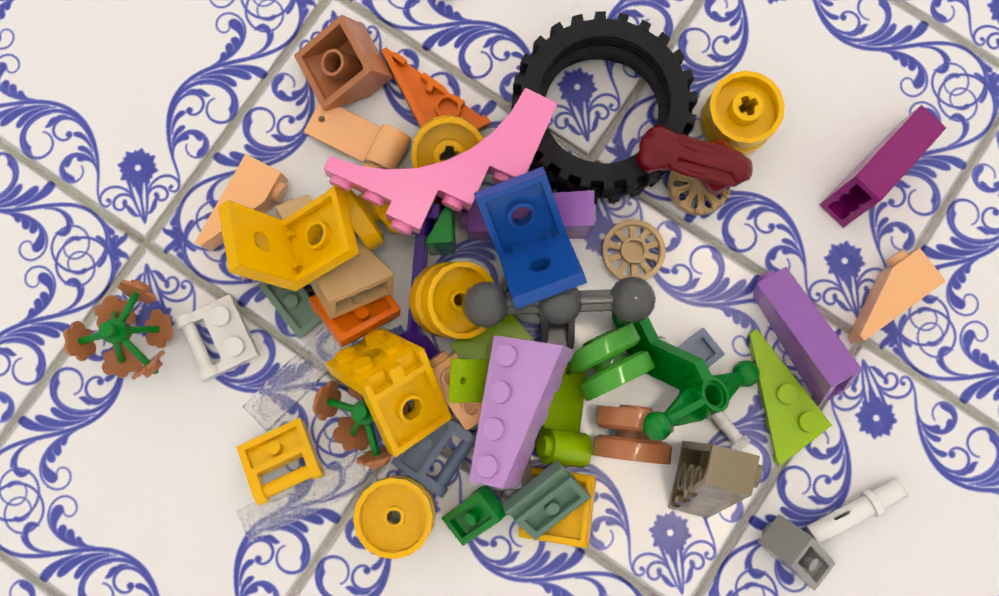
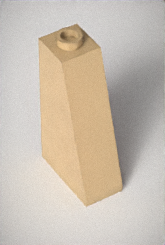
(351, 283)

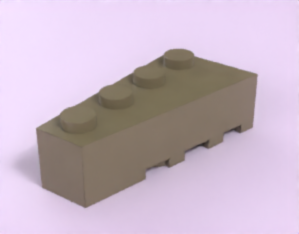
(712, 478)

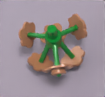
(115, 328)
(353, 431)

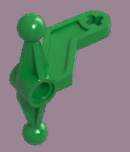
(699, 390)

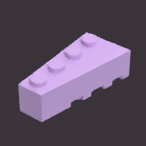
(514, 406)

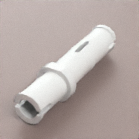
(860, 509)

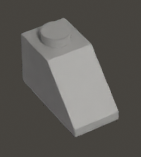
(796, 551)

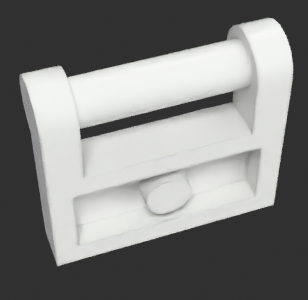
(227, 332)

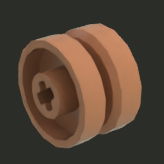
(630, 439)

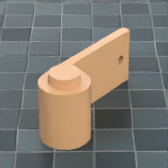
(358, 137)

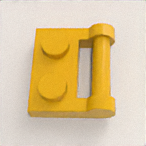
(275, 451)

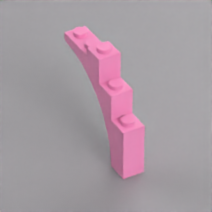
(413, 190)

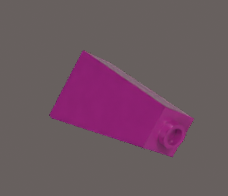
(883, 167)

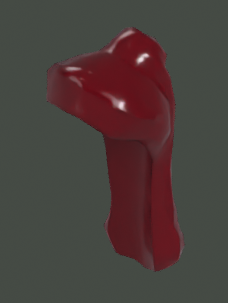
(711, 162)

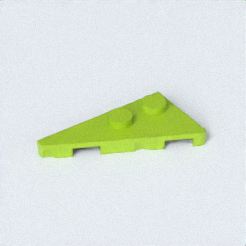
(789, 410)

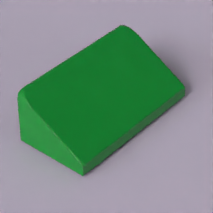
(442, 237)

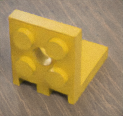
(288, 247)
(388, 375)

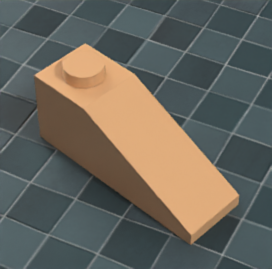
(252, 186)
(894, 291)

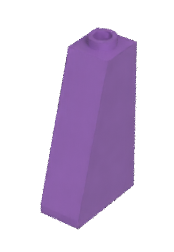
(574, 208)
(805, 335)

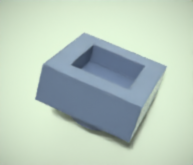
(703, 346)

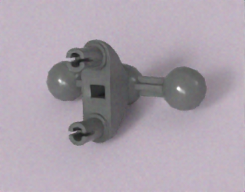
(630, 300)

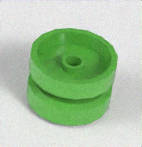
(609, 361)

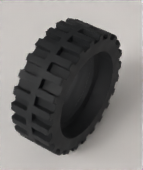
(622, 44)

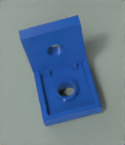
(530, 242)

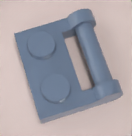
(421, 456)

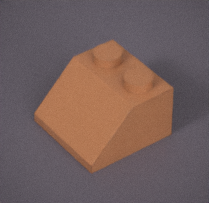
(342, 64)

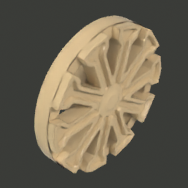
(696, 191)
(633, 249)

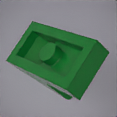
(474, 515)

